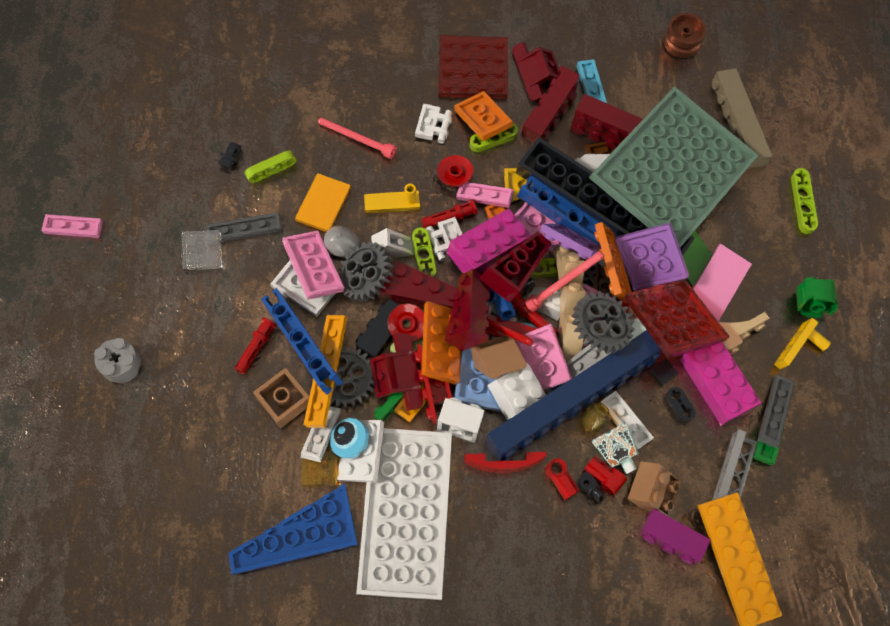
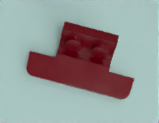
(535, 68)
(398, 373)

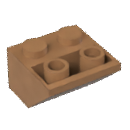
(498, 357)
(654, 488)

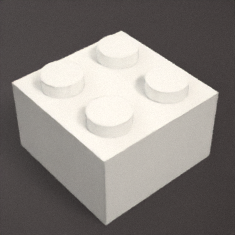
(516, 391)
(460, 419)

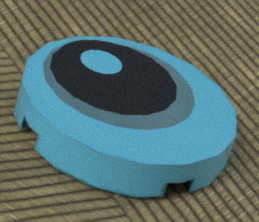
(349, 438)

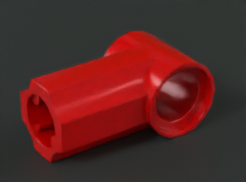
(610, 478)
(563, 480)

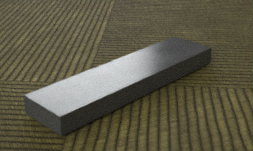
(247, 226)
(776, 411)

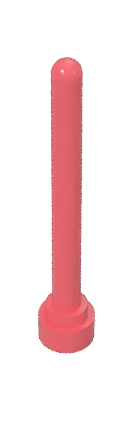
(386, 149)
(534, 301)

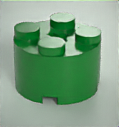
(816, 297)

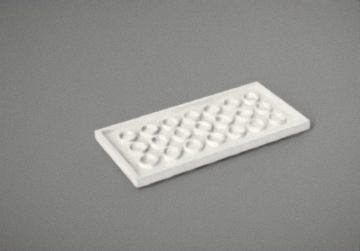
(406, 517)

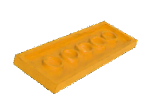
(739, 560)

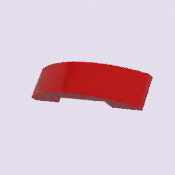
(479, 462)

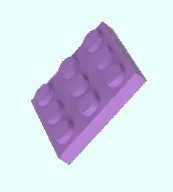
(570, 239)
(652, 256)

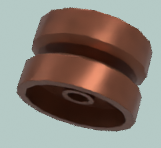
(684, 35)

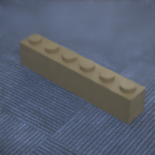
(740, 114)

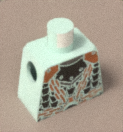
(618, 447)

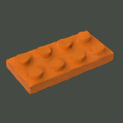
(614, 264)
(439, 357)

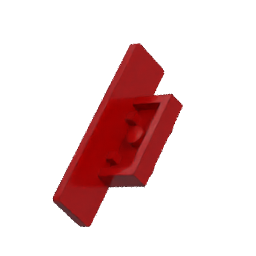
(434, 391)

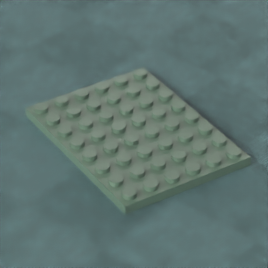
(674, 166)

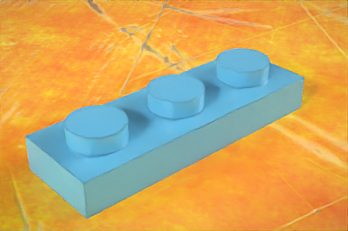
(590, 79)

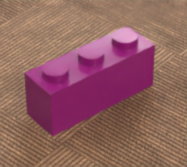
(674, 537)

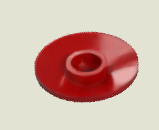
(452, 165)
(413, 314)

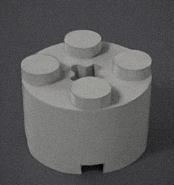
(121, 351)

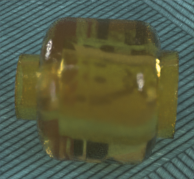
(595, 417)

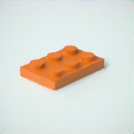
(483, 116)

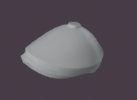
(340, 240)

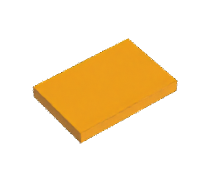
(323, 203)

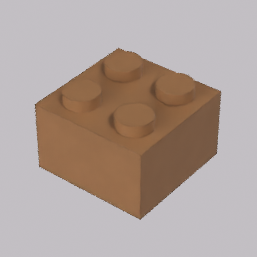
(282, 397)

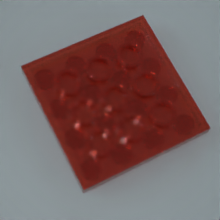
(473, 66)
(676, 318)

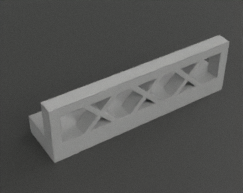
(728, 470)

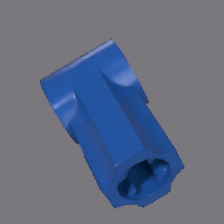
(504, 308)

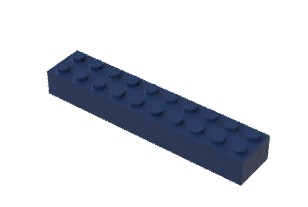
(571, 397)

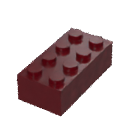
(603, 122)

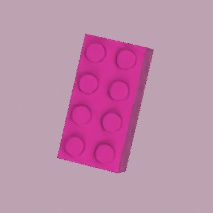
(487, 242)
(720, 382)

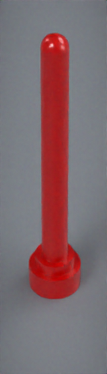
(510, 332)

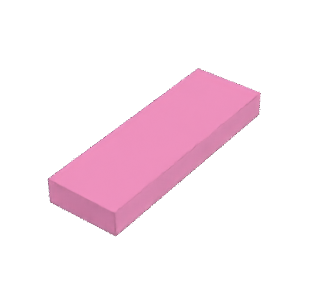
(486, 194)
(72, 226)

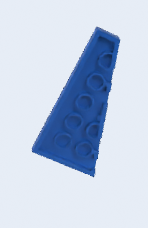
(307, 533)

